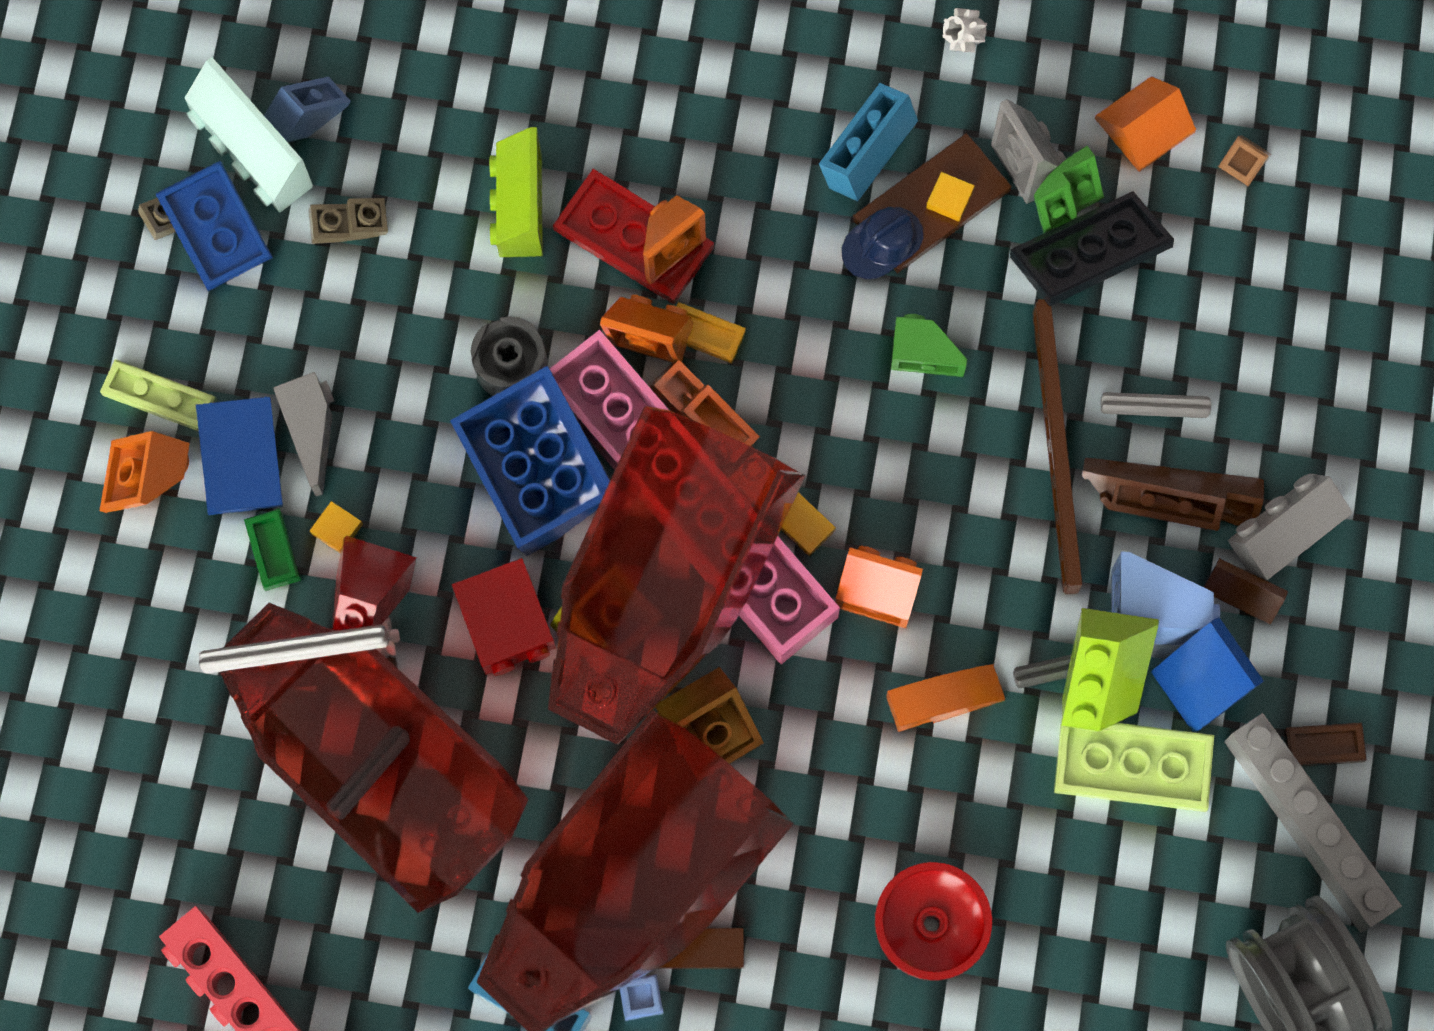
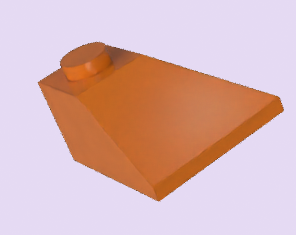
(671, 234)
(142, 469)

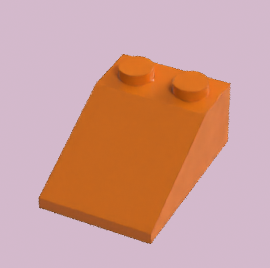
(647, 328)

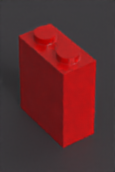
(504, 617)

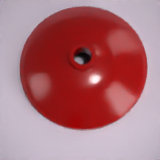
(951, 899)

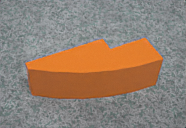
(691, 398)
(944, 696)

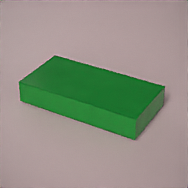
(272, 550)

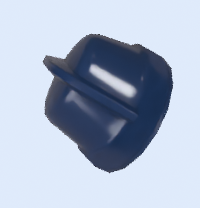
(882, 242)

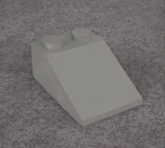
(1024, 148)

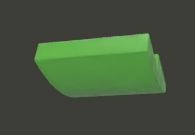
(1068, 190)

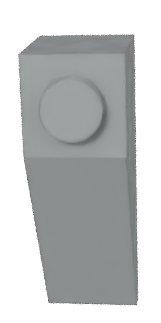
(309, 423)

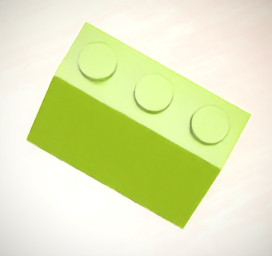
(517, 195)
(1107, 669)

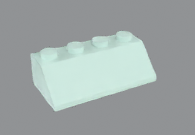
(247, 137)

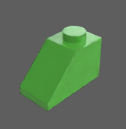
(925, 348)

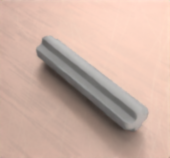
(1155, 405)

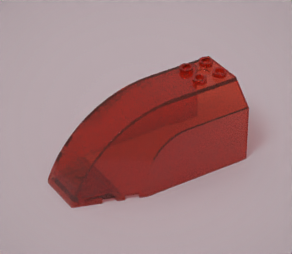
(663, 568)
(434, 809)
(629, 875)

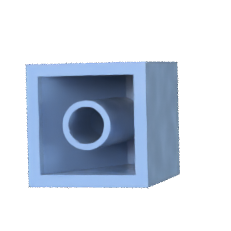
(1156, 593)

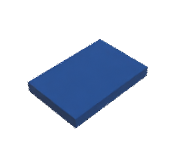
(214, 226)
(239, 455)
(1207, 675)

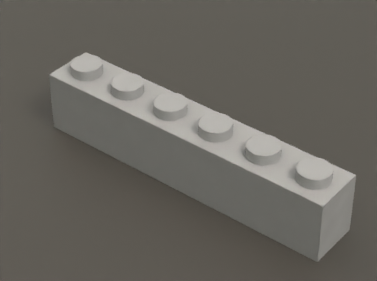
(1312, 823)

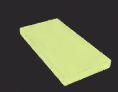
(1136, 765)

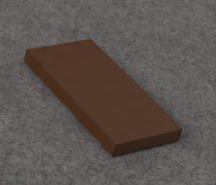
(961, 160)

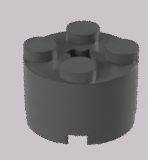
(501, 341)

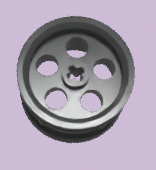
(1309, 975)

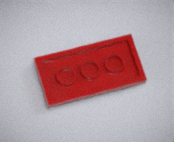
(614, 228)

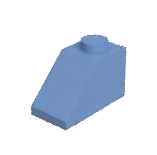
(305, 107)

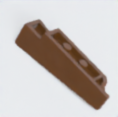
(1175, 493)

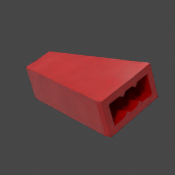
(369, 583)

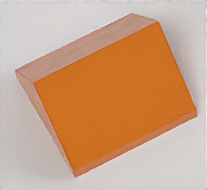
(1147, 121)

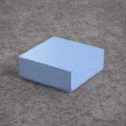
(641, 998)

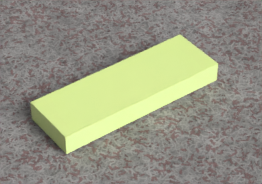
(154, 394)

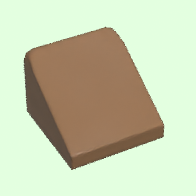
(1244, 160)

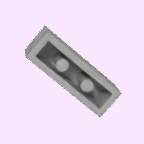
(1289, 525)

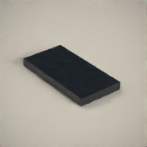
(1091, 248)

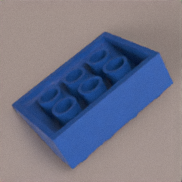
(533, 460)

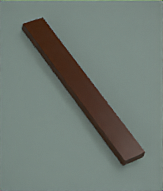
(1057, 448)

